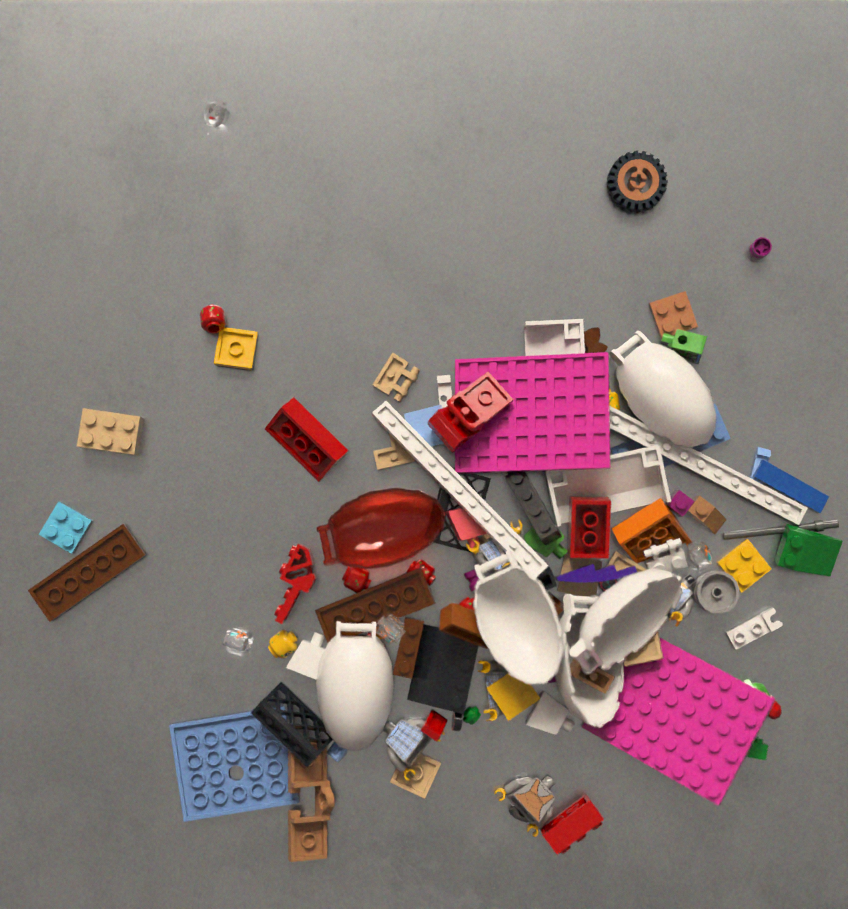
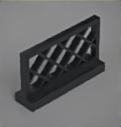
(444, 500)
(287, 732)

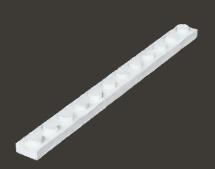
(708, 467)
(458, 489)

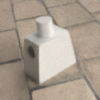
(307, 656)
(549, 715)

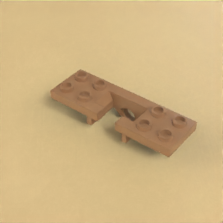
(309, 834)

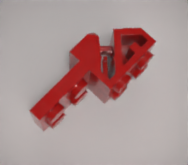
(469, 411)
(300, 558)

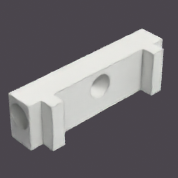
(444, 388)

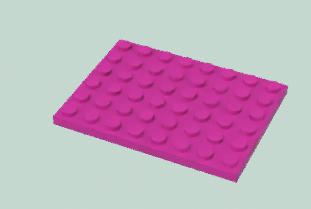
(555, 415)
(687, 720)

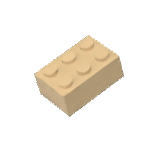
(110, 432)

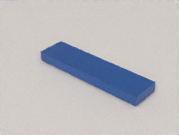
(791, 486)

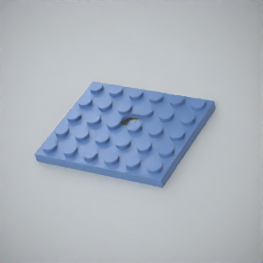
(207, 751)

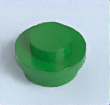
(471, 715)

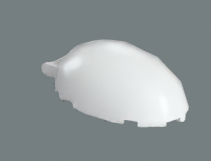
(665, 392)
(626, 618)
(518, 621)
(355, 687)
(580, 698)

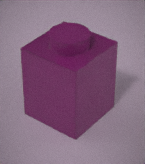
(679, 503)

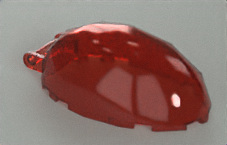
(382, 528)

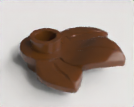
(591, 341)

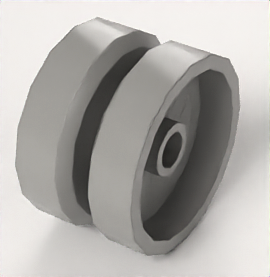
(704, 592)

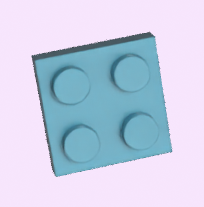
(65, 527)

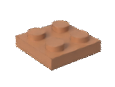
(673, 314)

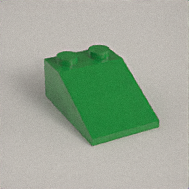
(807, 551)

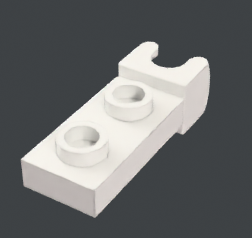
(753, 629)

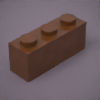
(408, 648)

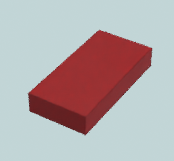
(434, 725)

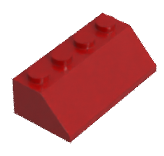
(306, 439)

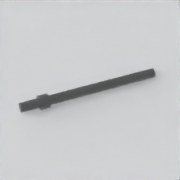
(818, 526)

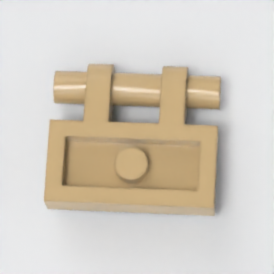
(390, 375)

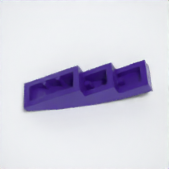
(589, 574)

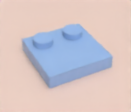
(418, 421)

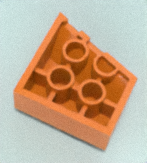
(648, 528)

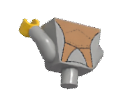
(531, 799)

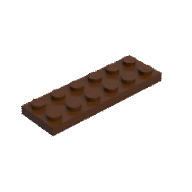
(86, 572)
(396, 597)

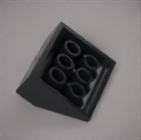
(442, 670)

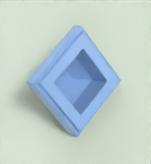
(337, 752)

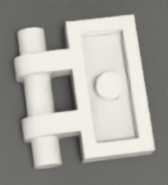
(669, 561)

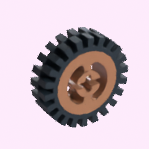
(638, 163)

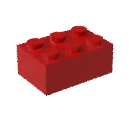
(589, 527)
(572, 825)

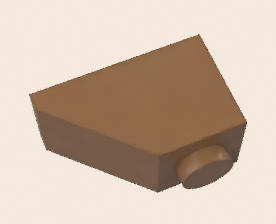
(706, 514)
(597, 679)

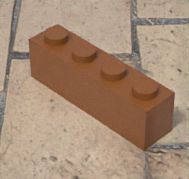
(461, 624)

